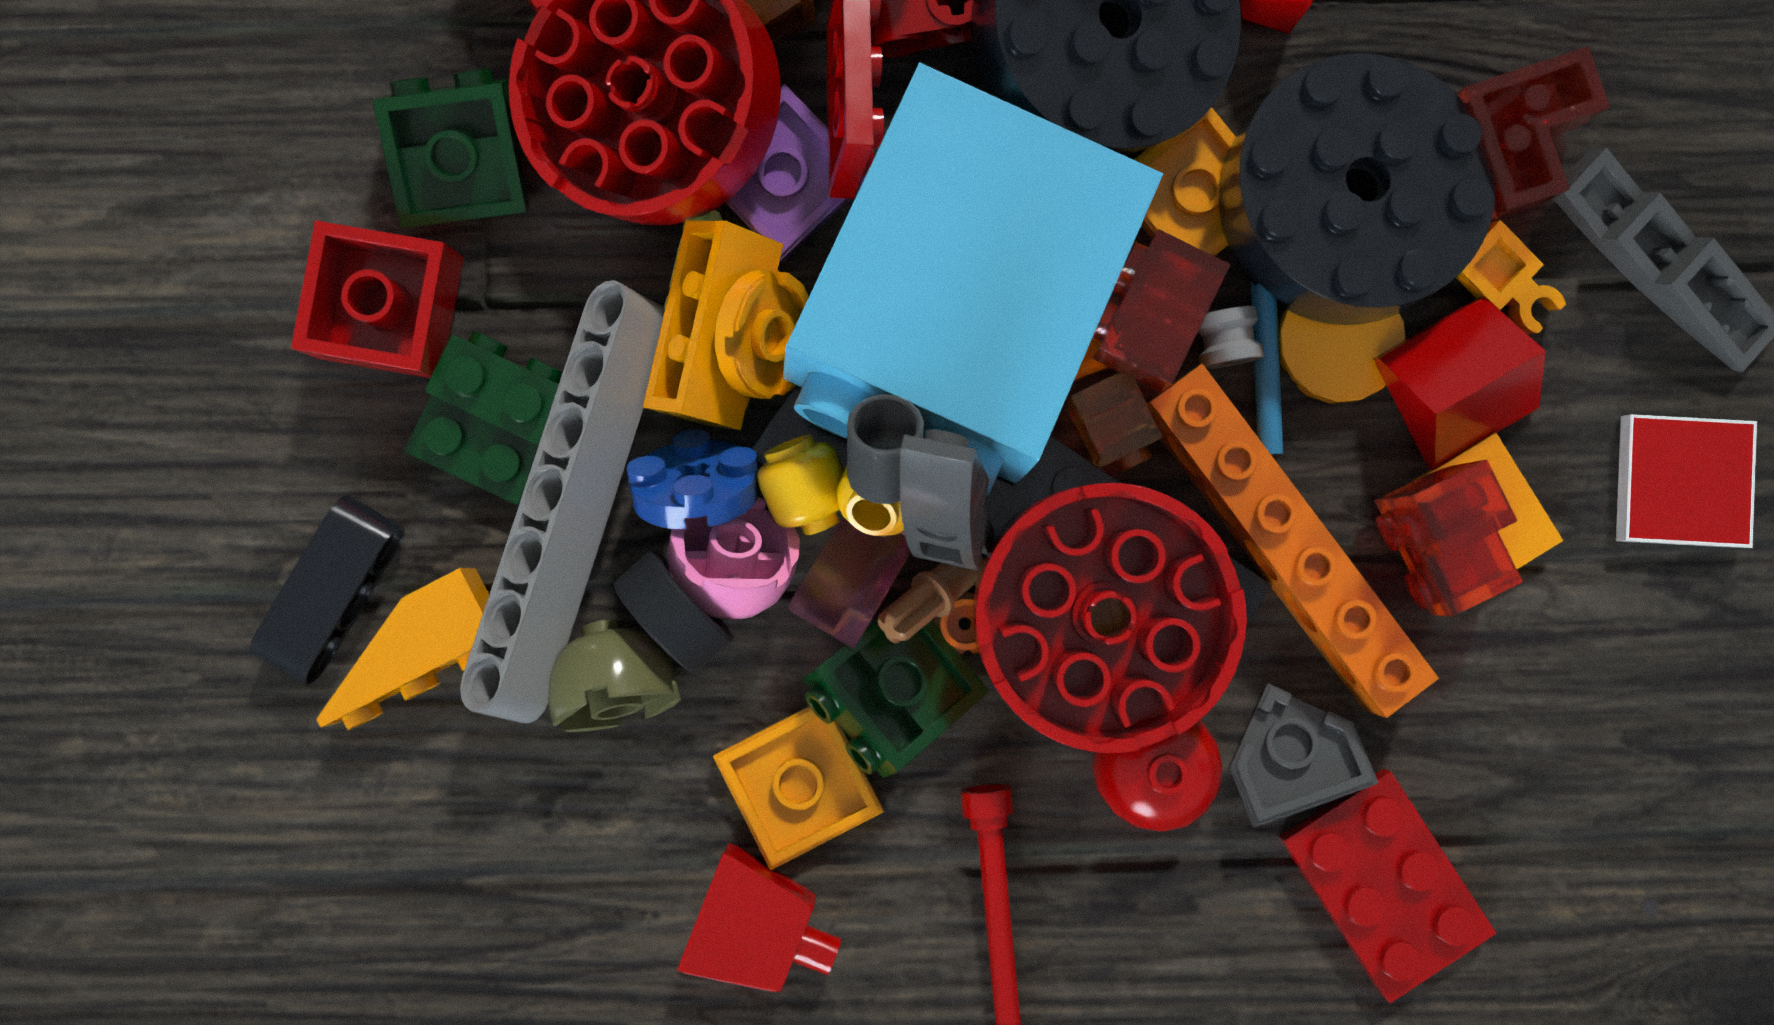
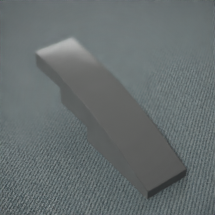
(1664, 260)

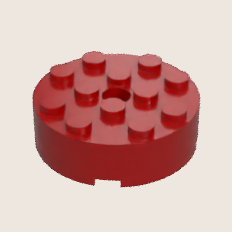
(653, 155)
(1177, 629)

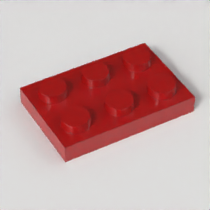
(851, 73)
(1387, 886)

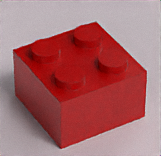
(377, 299)

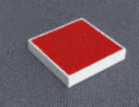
(1686, 481)

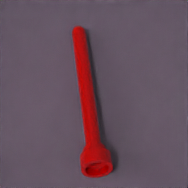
(988, 813)

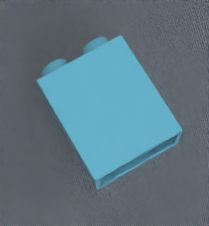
(969, 272)

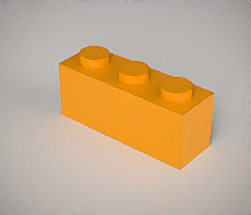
(685, 363)

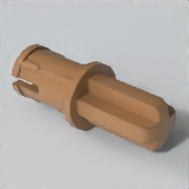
(930, 596)

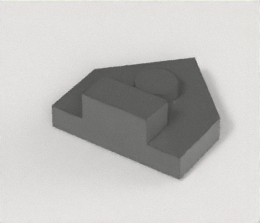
(1296, 758)

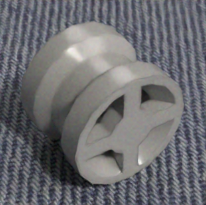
(1229, 337)

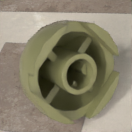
(609, 677)

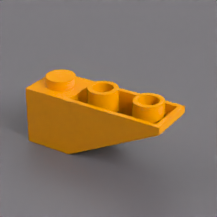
(415, 642)

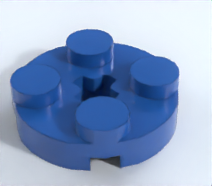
(693, 481)

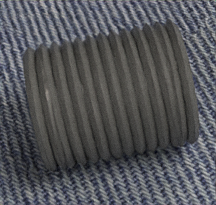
(875, 443)

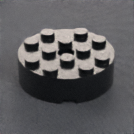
(1118, 89)
(1398, 145)

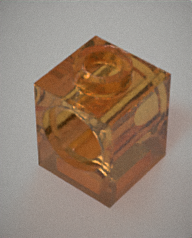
(1114, 422)

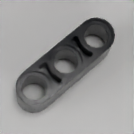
(327, 590)

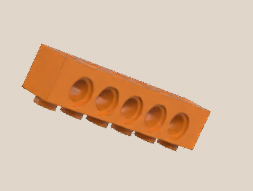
(1289, 544)

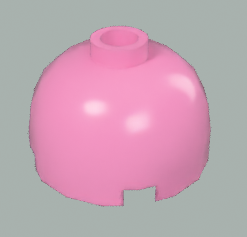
(735, 565)

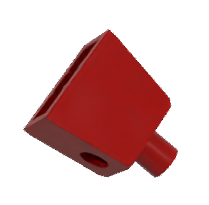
(755, 927)

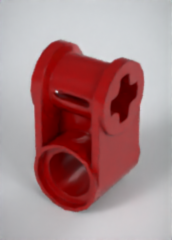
(920, 26)

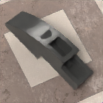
(944, 499)

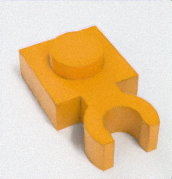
(1504, 276)

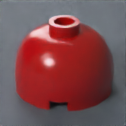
(1163, 782)

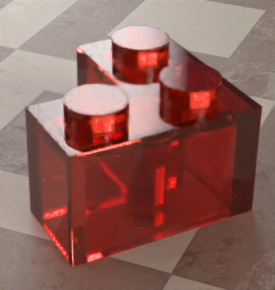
(1521, 116)
(1157, 309)
(1451, 537)

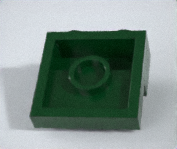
(451, 149)
(484, 415)
(893, 695)

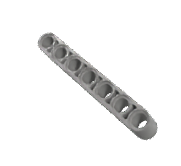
(564, 506)

